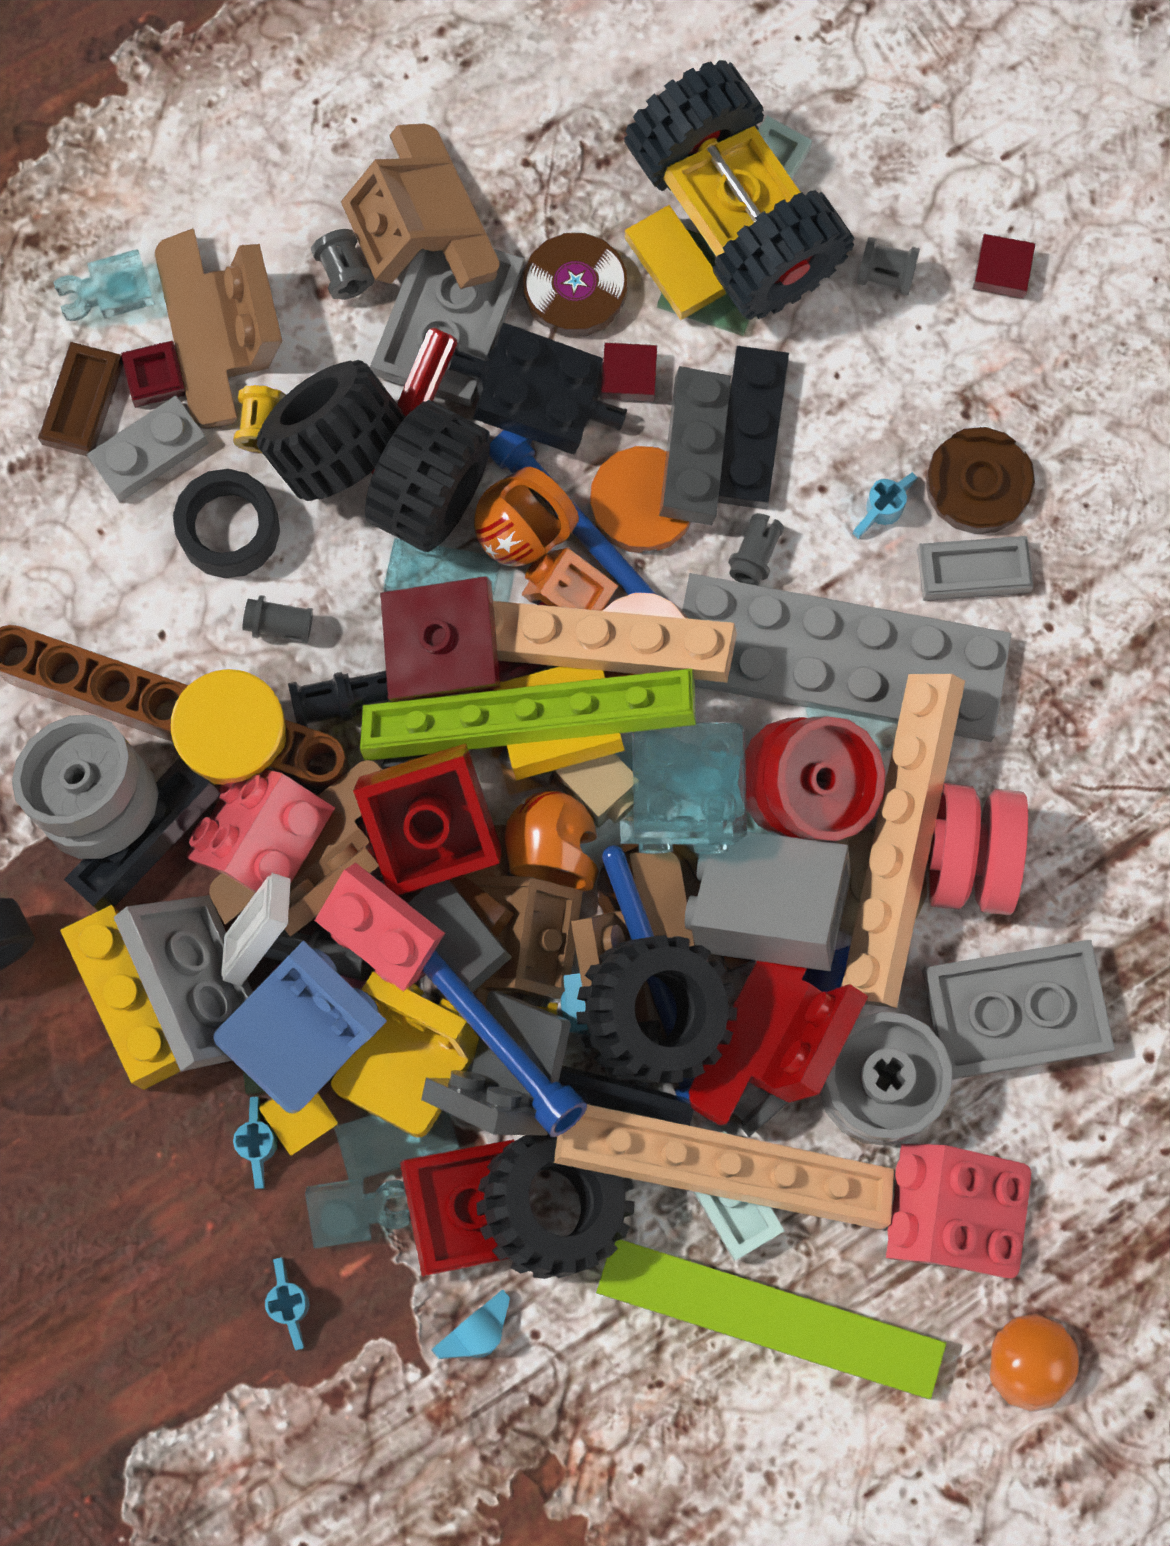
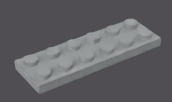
(848, 653)

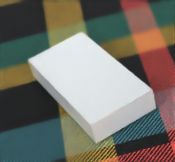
(256, 929)

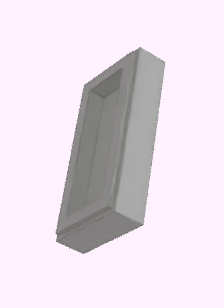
(975, 568)

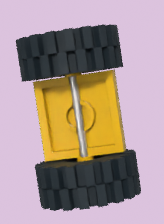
(760, 226)

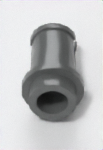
(753, 556)
(277, 620)

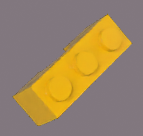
(120, 997)

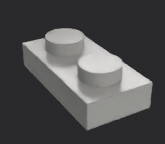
(147, 448)

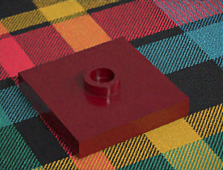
(440, 639)

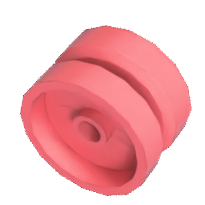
(978, 849)

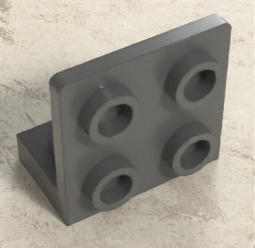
(490, 1093)

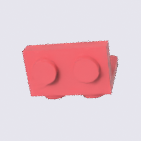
(259, 829)
(379, 927)
(959, 1210)

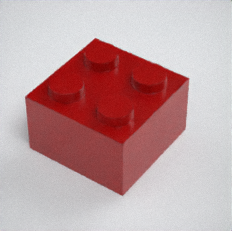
(428, 820)

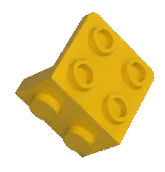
(412, 1045)

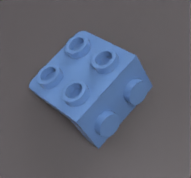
(299, 1028)

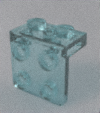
(688, 788)

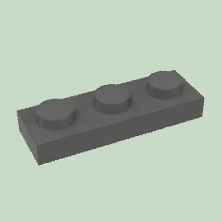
(695, 446)

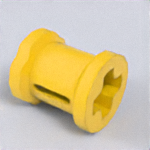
(256, 406)

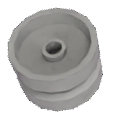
(85, 787)
(918, 1072)

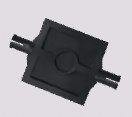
(538, 388)

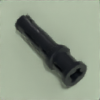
(337, 697)

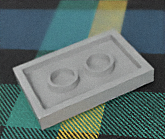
(434, 300)
(180, 965)
(1019, 1009)

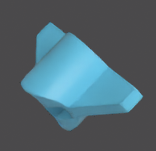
(885, 503)
(255, 1142)
(287, 1303)
(478, 1333)

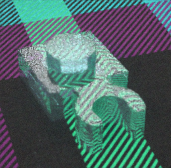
(115, 285)
(344, 1212)

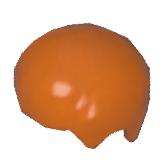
(1033, 1362)

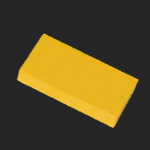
(674, 262)

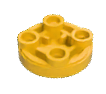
(228, 726)

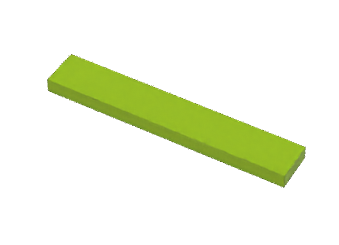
(529, 714)
(772, 1318)

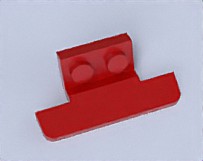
(780, 1042)

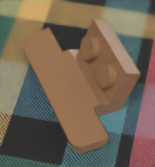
(418, 206)
(218, 322)
(336, 848)
(665, 903)
(537, 934)

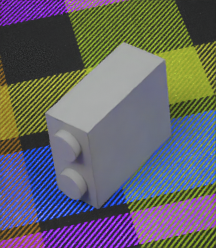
(772, 900)

